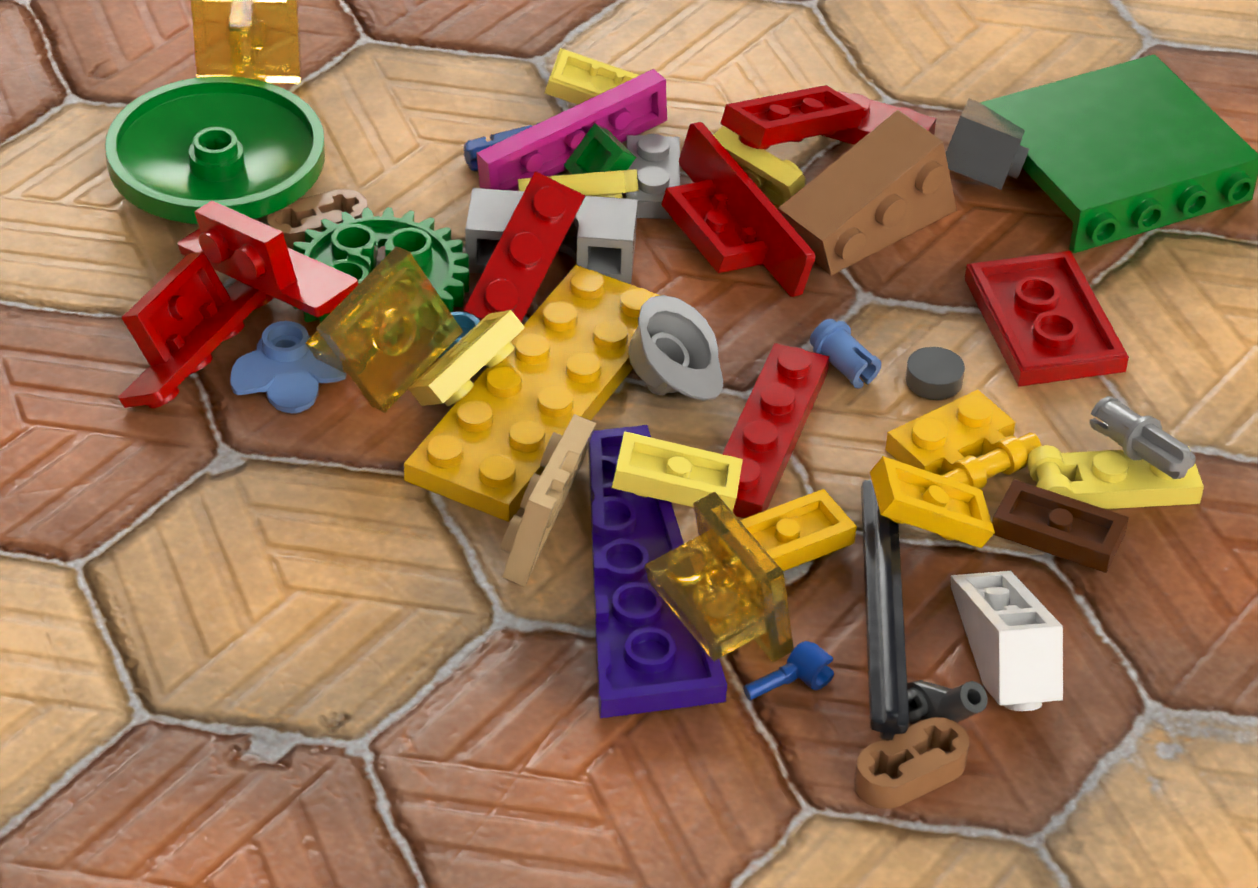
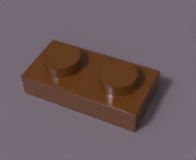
(1059, 525)

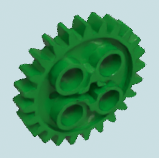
(356, 242)

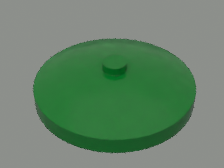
(217, 143)

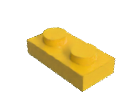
(931, 502)
(802, 529)

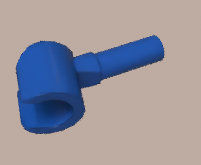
(805, 662)

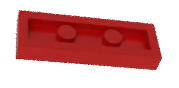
(791, 116)
(526, 249)

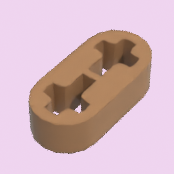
(309, 212)
(915, 768)

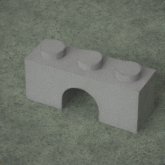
(598, 239)

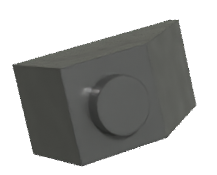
(986, 146)

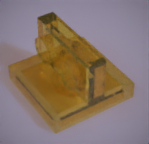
(247, 39)
(386, 330)
(725, 586)

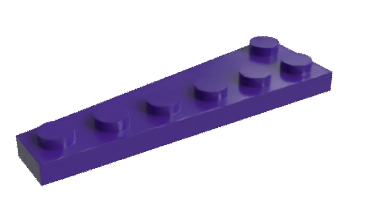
(641, 645)

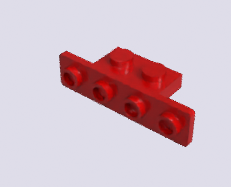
(732, 217)
(262, 260)
(182, 325)

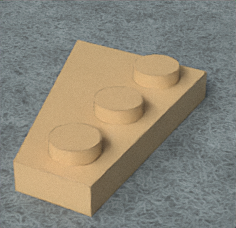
(545, 498)

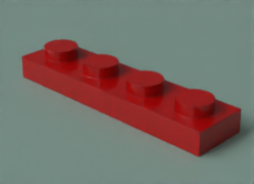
(774, 423)

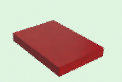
(1045, 318)

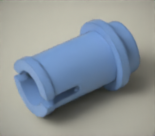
(845, 352)

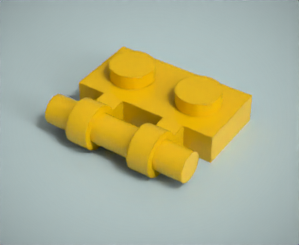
(956, 434)

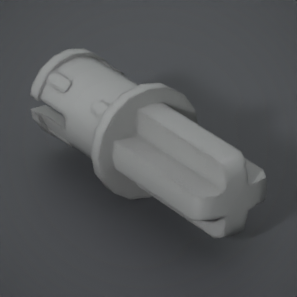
(1142, 437)

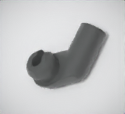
(933, 700)

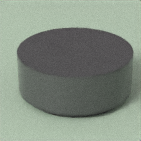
(935, 373)

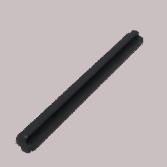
(884, 619)

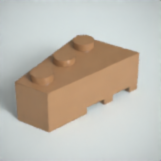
(873, 194)

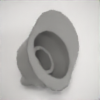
(675, 350)

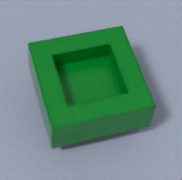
(599, 153)

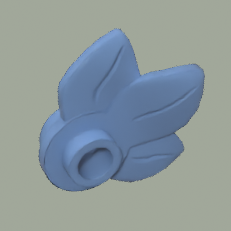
(283, 369)

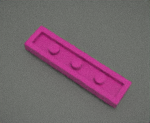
(549, 144)

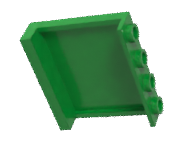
(1128, 150)

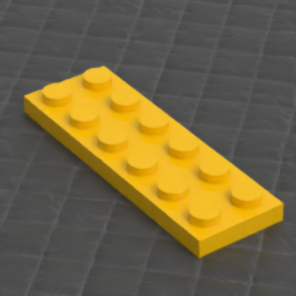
(559, 367)

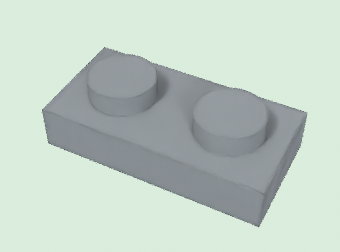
(656, 170)

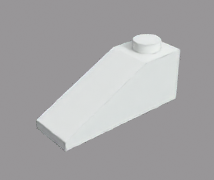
(1011, 639)

